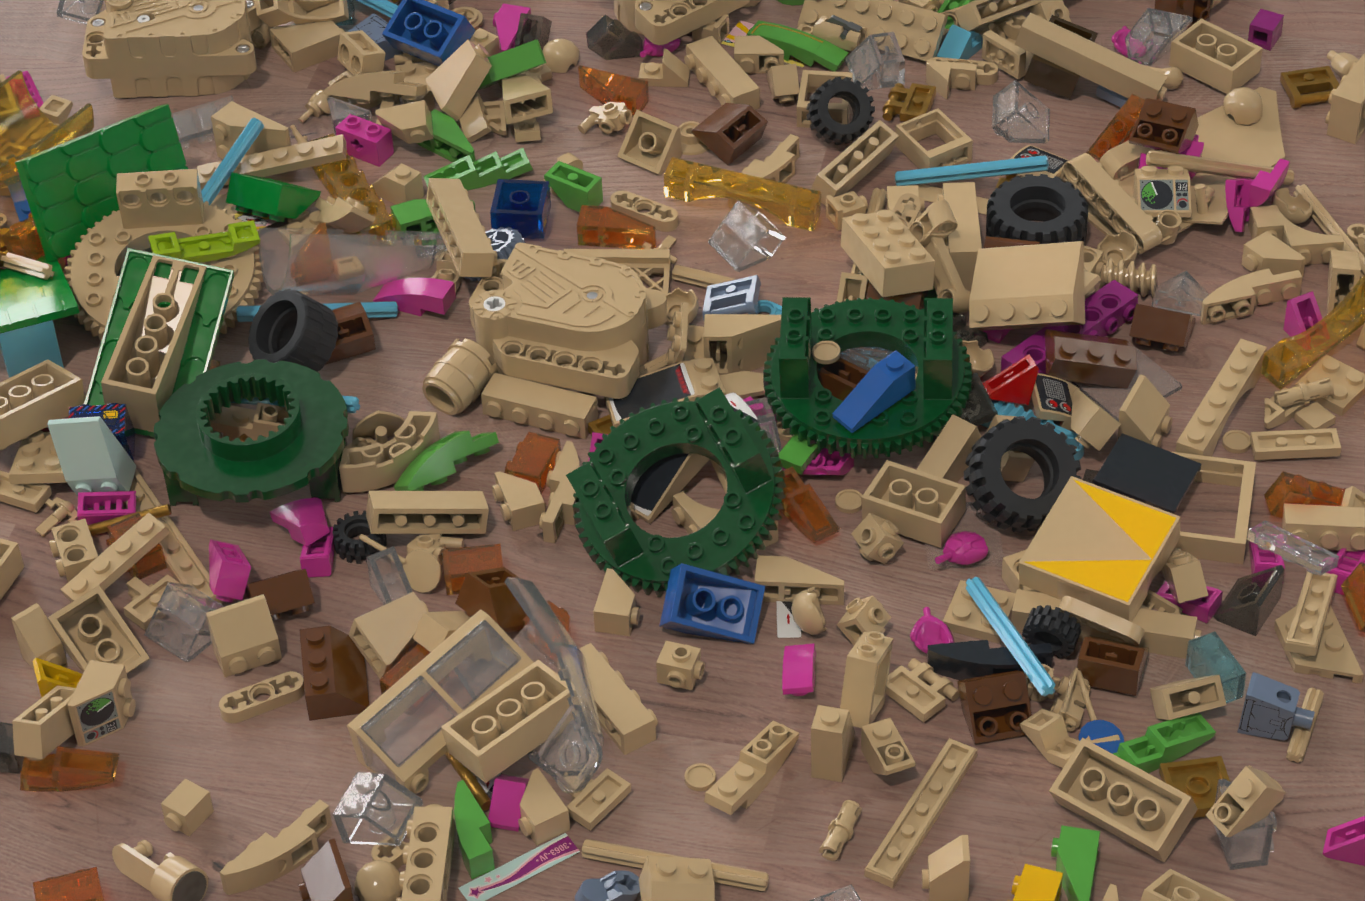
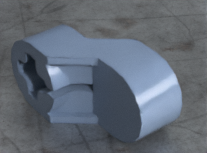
(612, 887)

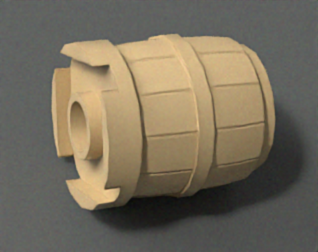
(458, 377)

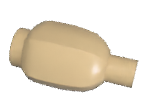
(1341, 62)

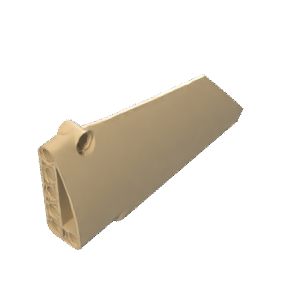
(1110, 182)

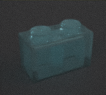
(1209, 657)

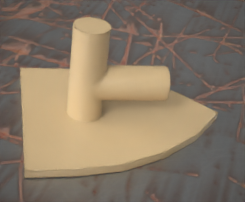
(1207, 207)
(378, 426)

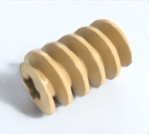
(1130, 277)

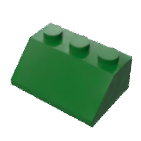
(269, 197)

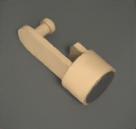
(170, 881)

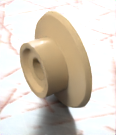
(690, 143)

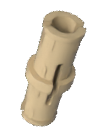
(1304, 393)
(840, 830)

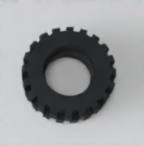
(1037, 198)
(987, 483)

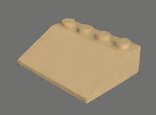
(1028, 287)

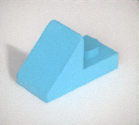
(960, 43)

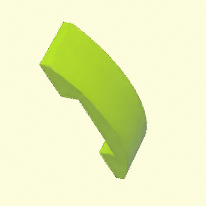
(207, 247)

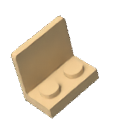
(1006, 54)
(685, 339)

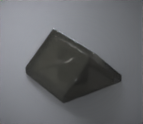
(1252, 600)

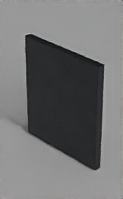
(1147, 473)

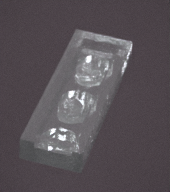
(1292, 548)

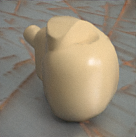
(316, 105)

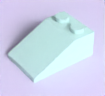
(91, 455)

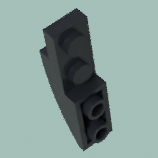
(976, 659)

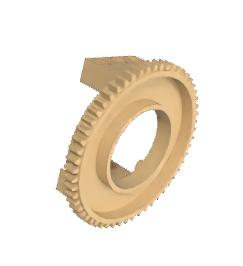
(152, 206)

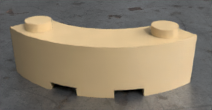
(383, 464)

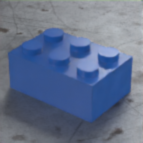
(427, 30)

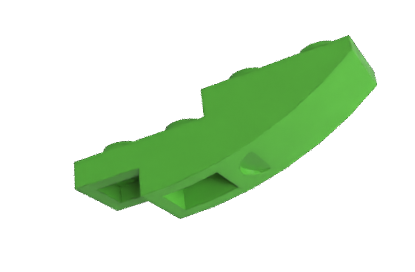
(439, 459)

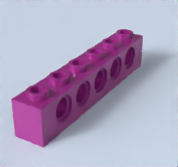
(1104, 314)

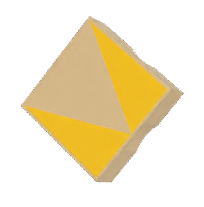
(1099, 548)

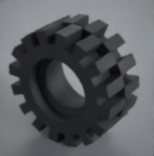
(353, 548)
(1052, 627)

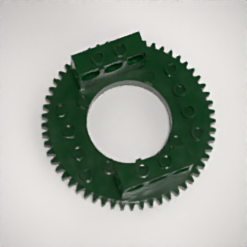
(918, 335)
(694, 427)

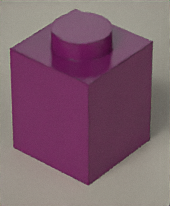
(1266, 29)

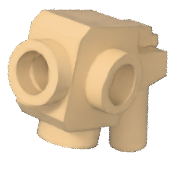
(610, 117)
(435, 544)

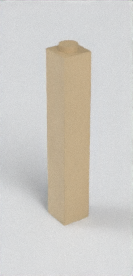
(1090, 59)
(1163, 633)

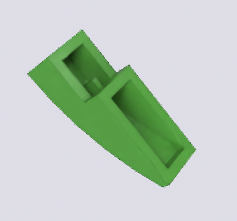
(472, 833)

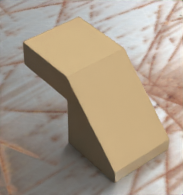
(1050, 736)

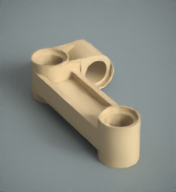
(930, 231)

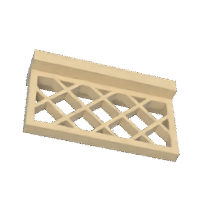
(642, 261)

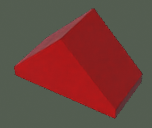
(1014, 383)

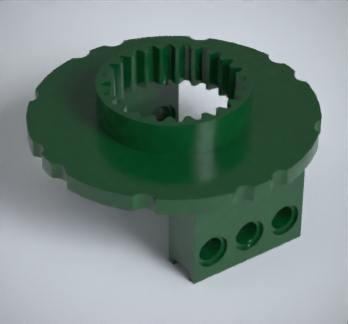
(220, 469)

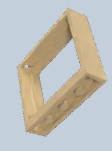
(1230, 473)

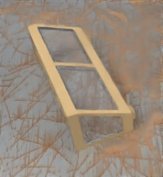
(403, 727)

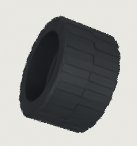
(293, 330)

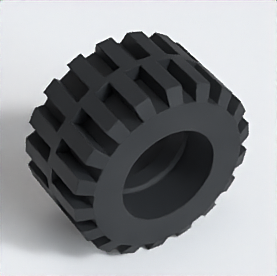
(854, 96)

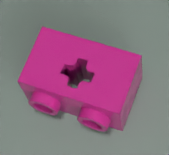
(366, 139)

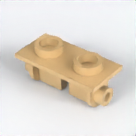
(1070, 694)

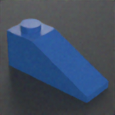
(877, 391)

